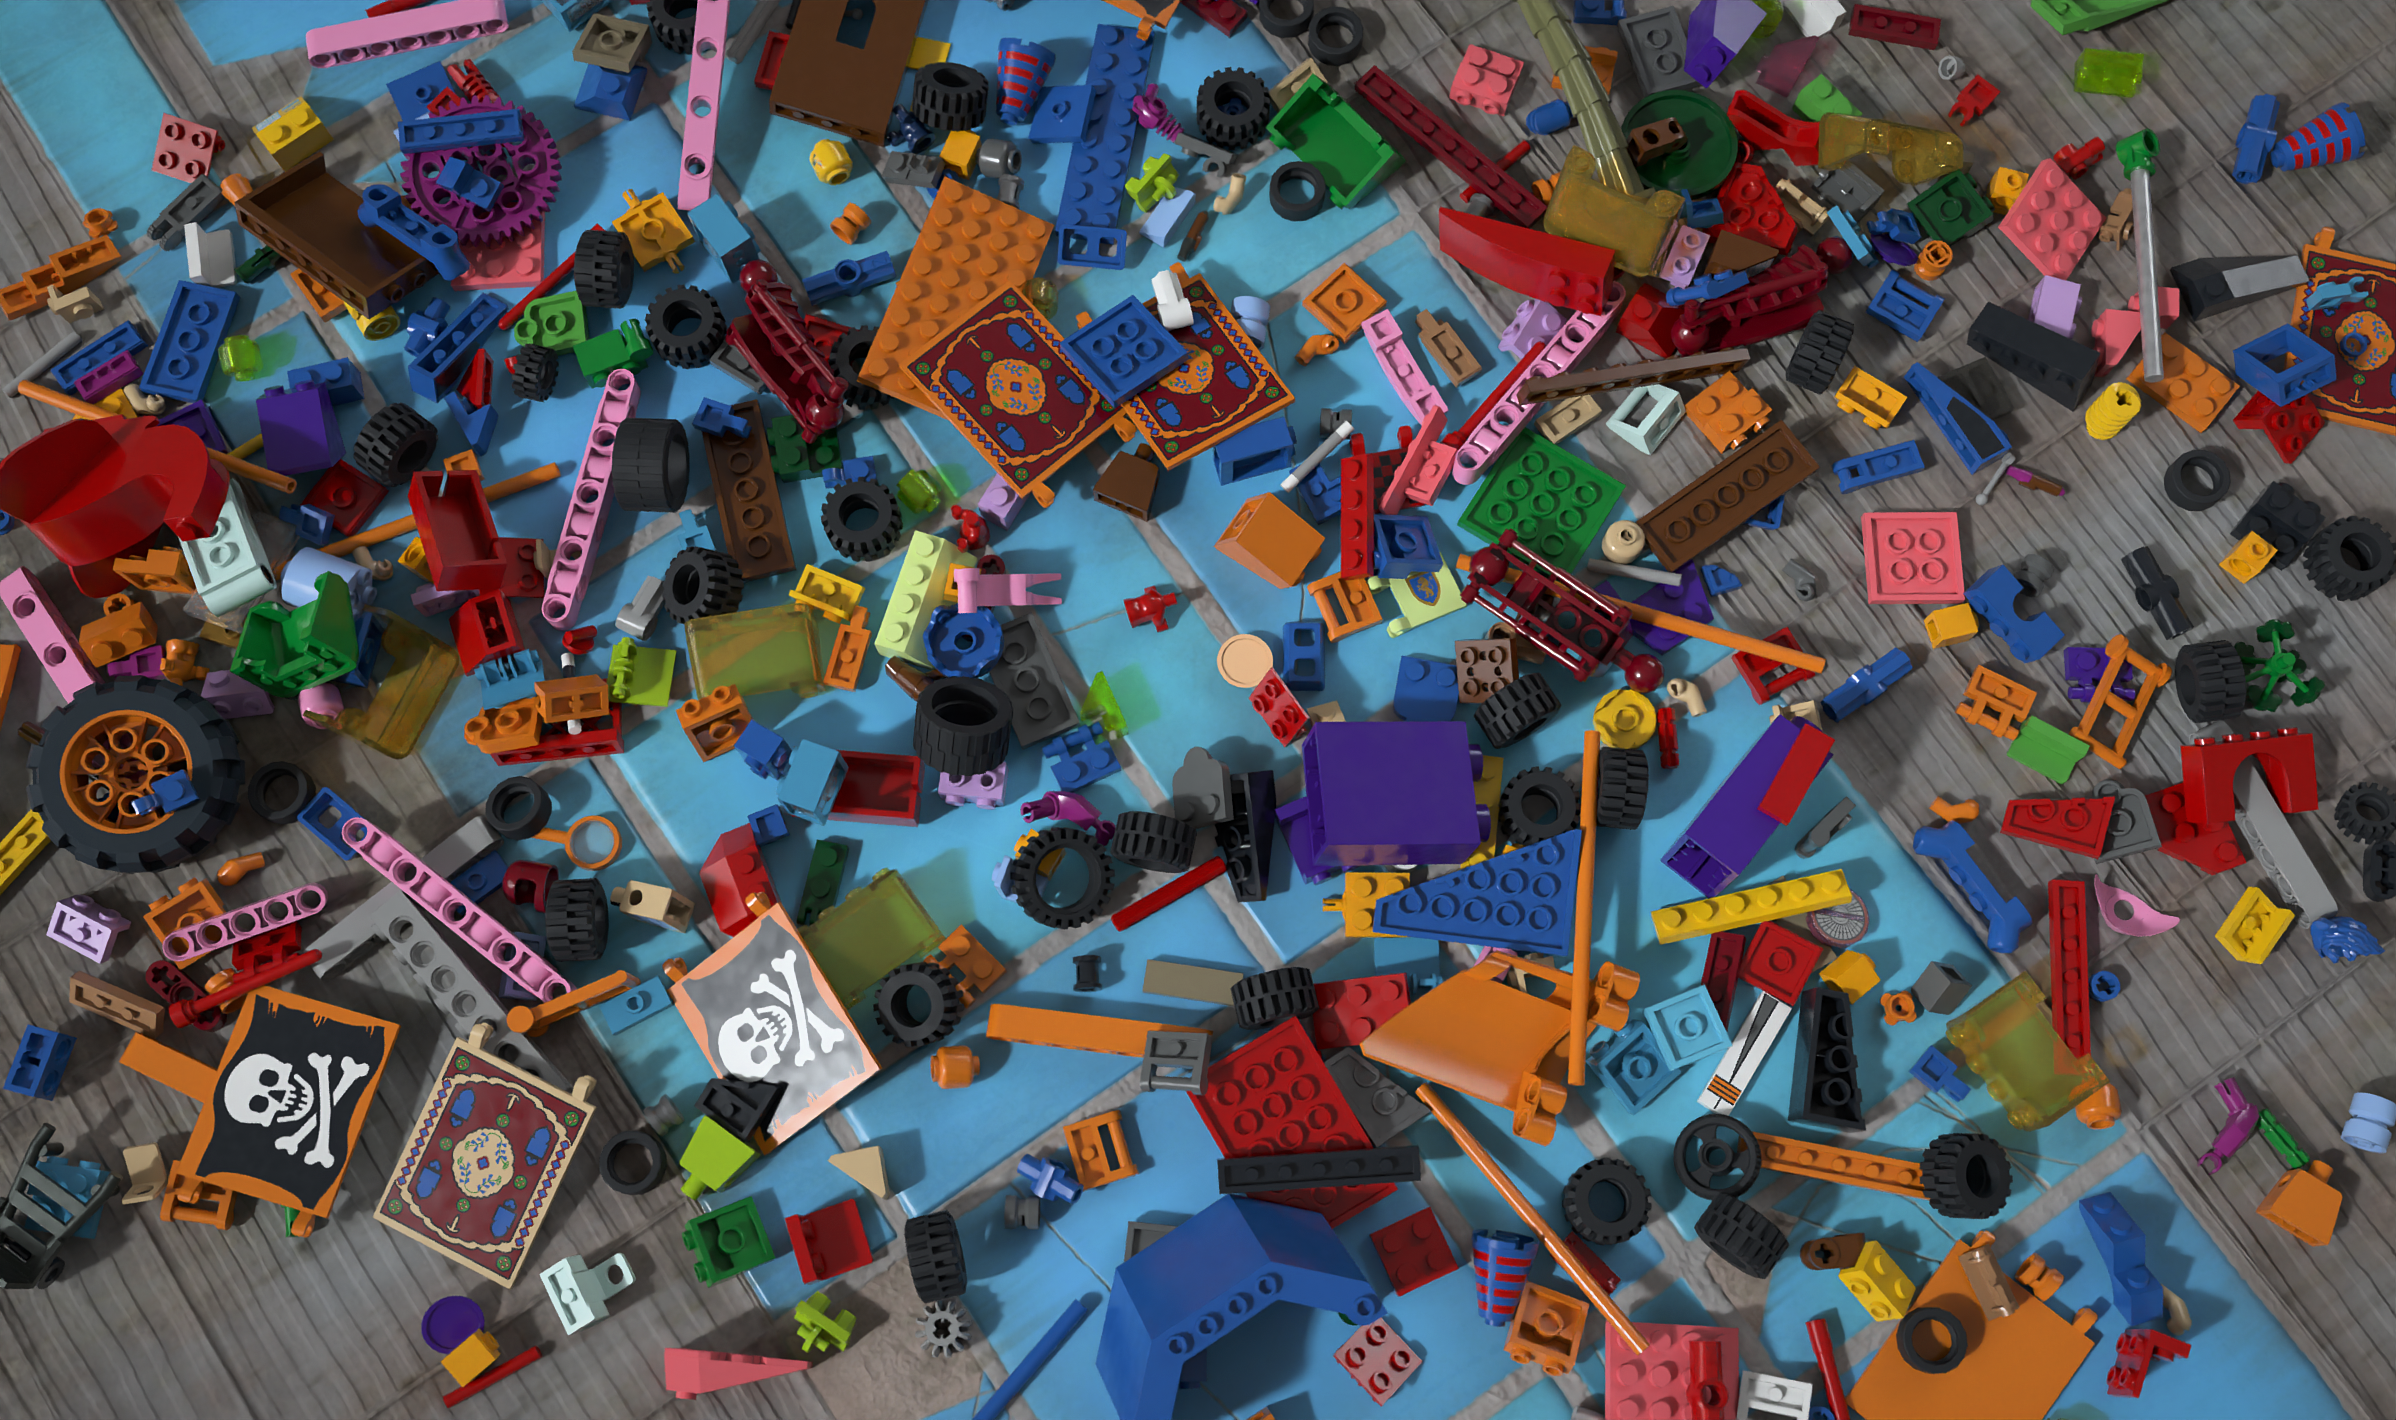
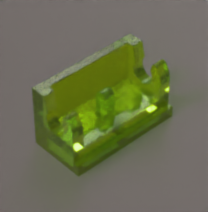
(2108, 72)

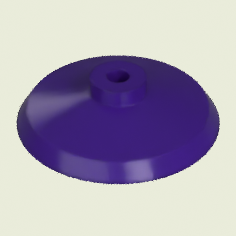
(1893, 251)
(451, 1323)

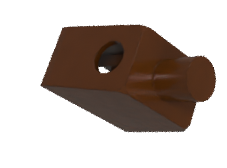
(1130, 483)

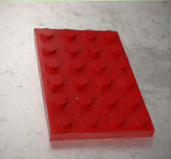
(1283, 1100)

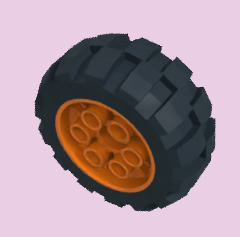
(187, 730)

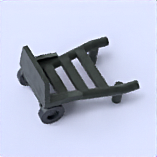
(29, 1259)

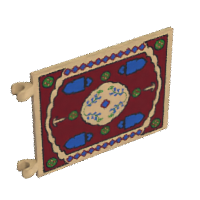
(485, 1160)

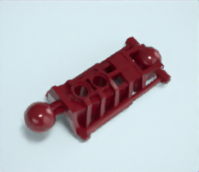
(1766, 307)
(785, 353)
(1490, 567)

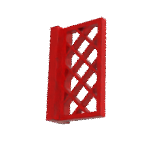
(569, 746)

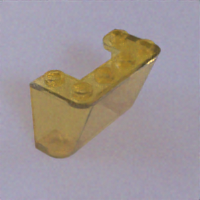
(1916, 151)
(870, 935)
(2023, 1055)

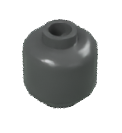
(998, 158)

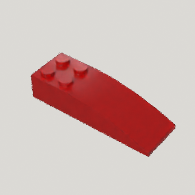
(1530, 260)

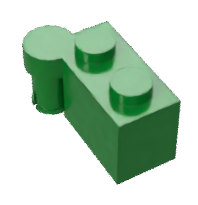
(612, 351)

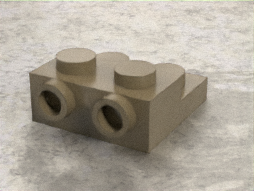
(613, 43)

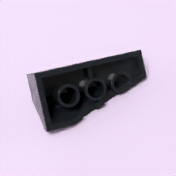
(2230, 282)
(1250, 834)

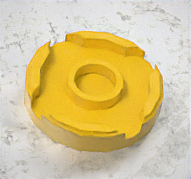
(1624, 719)

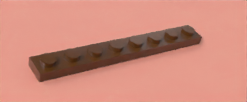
(1633, 376)

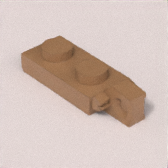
(1447, 349)

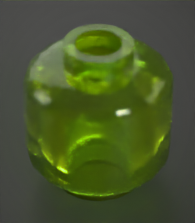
(1772, 19)
(240, 357)
(919, 491)

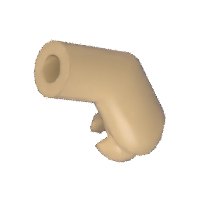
(1235, 195)
(143, 404)
(380, 570)
(1687, 693)
(2180, 1316)

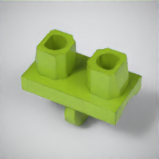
(1155, 184)
(812, 1316)

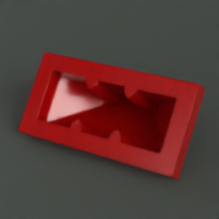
(477, 380)

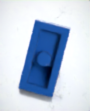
(470, 183)
(475, 424)

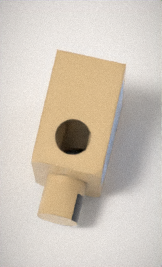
(654, 905)

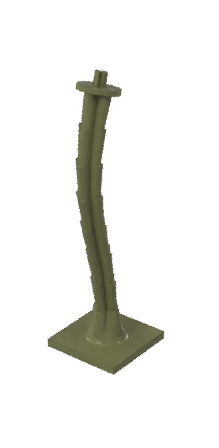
(1584, 95)

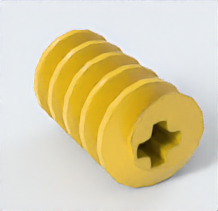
(2112, 411)

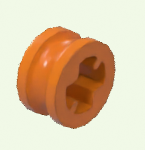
(112, 603)

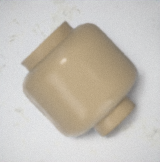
(1623, 542)

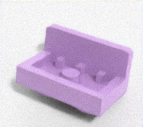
(1533, 323)
(235, 696)

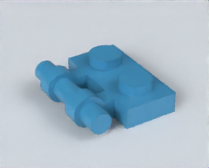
(1851, 233)

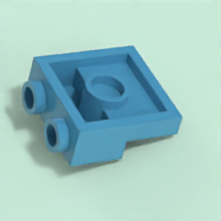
(1631, 1065)
(77, 1181)

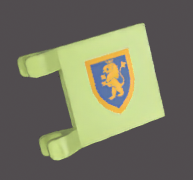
(1420, 597)

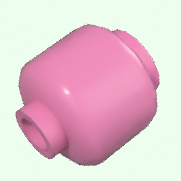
(322, 699)

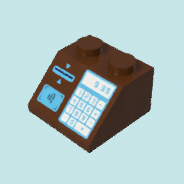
(1739, 255)

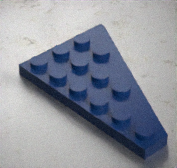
(1503, 902)

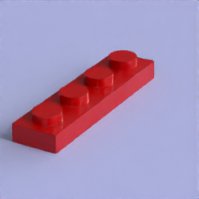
(1357, 517)

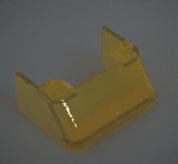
(406, 695)

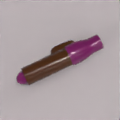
(2033, 481)

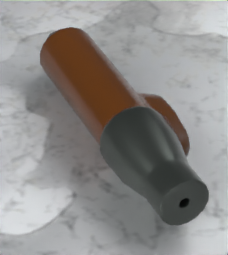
(1193, 237)

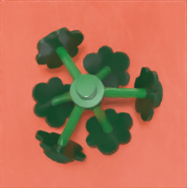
(2280, 667)

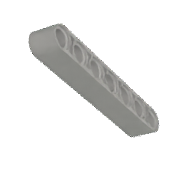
(2275, 841)
(354, 934)

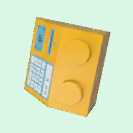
(292, 133)

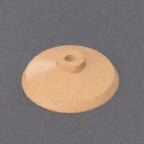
(1244, 660)

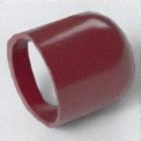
(529, 883)

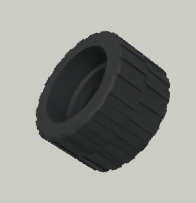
(650, 465)
(962, 726)

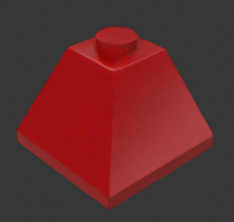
(1650, 321)

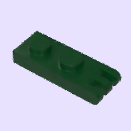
(822, 880)

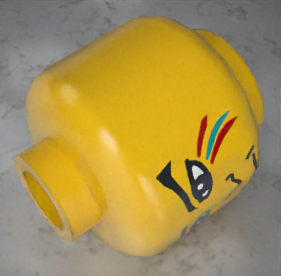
(831, 162)

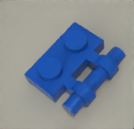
(1085, 767)

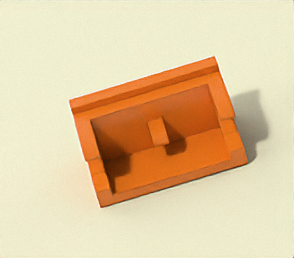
(572, 698)

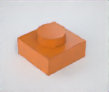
(464, 461)

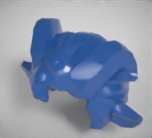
(2343, 938)

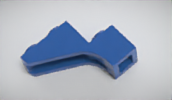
(2123, 1250)

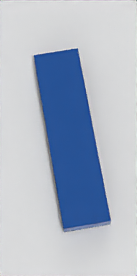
(460, 131)

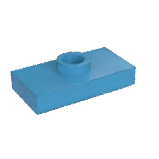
(636, 1005)

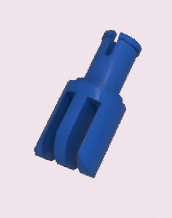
(1549, 117)

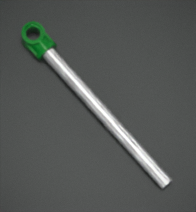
(2136, 155)

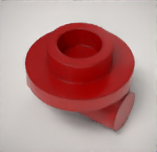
(580, 640)

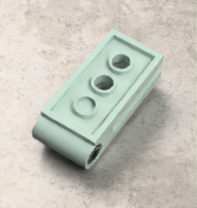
(231, 563)

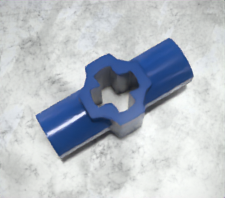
(426, 326)
(1050, 1179)

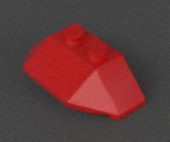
(733, 873)

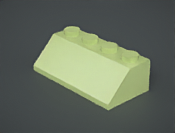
(916, 596)

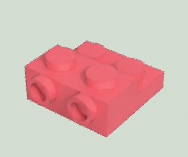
(1486, 80)

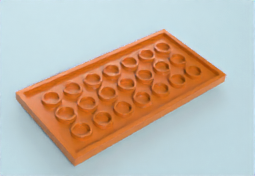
(958, 260)

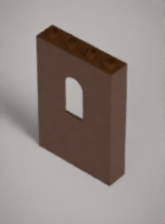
(841, 84)

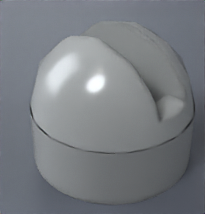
(1950, 64)

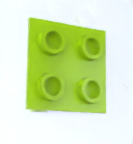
(640, 674)

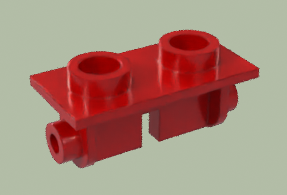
(1596, 1267)

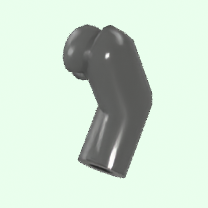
(1804, 580)

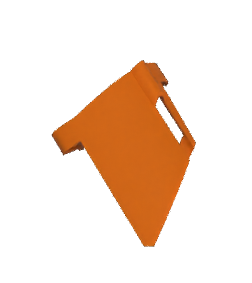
(1499, 1039)

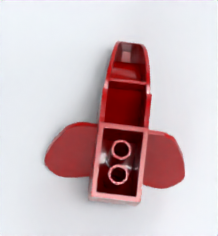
(107, 490)

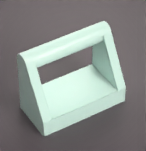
(1657, 422)

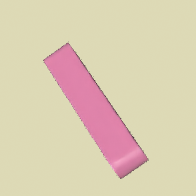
(233, 932)

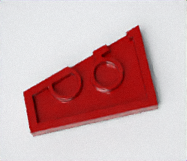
(2064, 824)

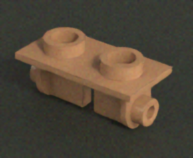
(2119, 227)
(1988, 1282)

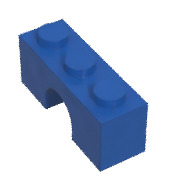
(1994, 597)

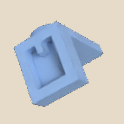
(1003, 880)

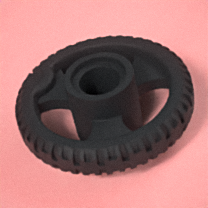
(1705, 1129)

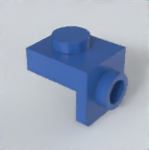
(1701, 213)

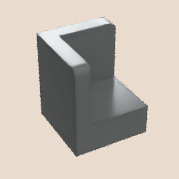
(1940, 988)

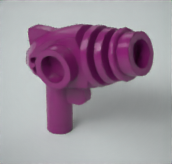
(1153, 113)

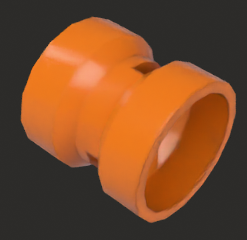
(1544, 189)
(850, 223)
(1933, 260)
(220, 981)
(2039, 1277)

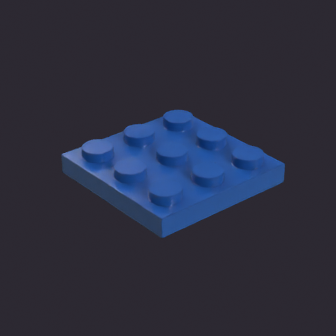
(1124, 351)

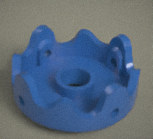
(945, 630)

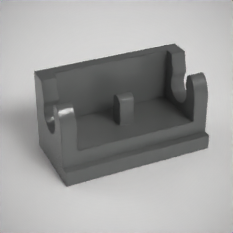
(1848, 190)

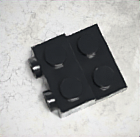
(2280, 521)

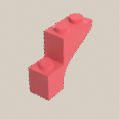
(2118, 328)

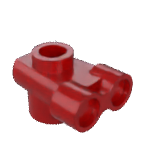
(2076, 161)

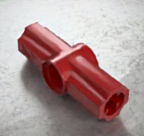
(1704, 1372)

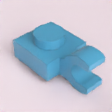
(2333, 295)
(694, 534)

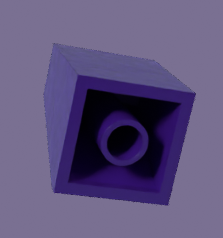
(1717, 34)
(299, 428)

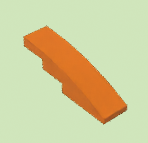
(67, 272)

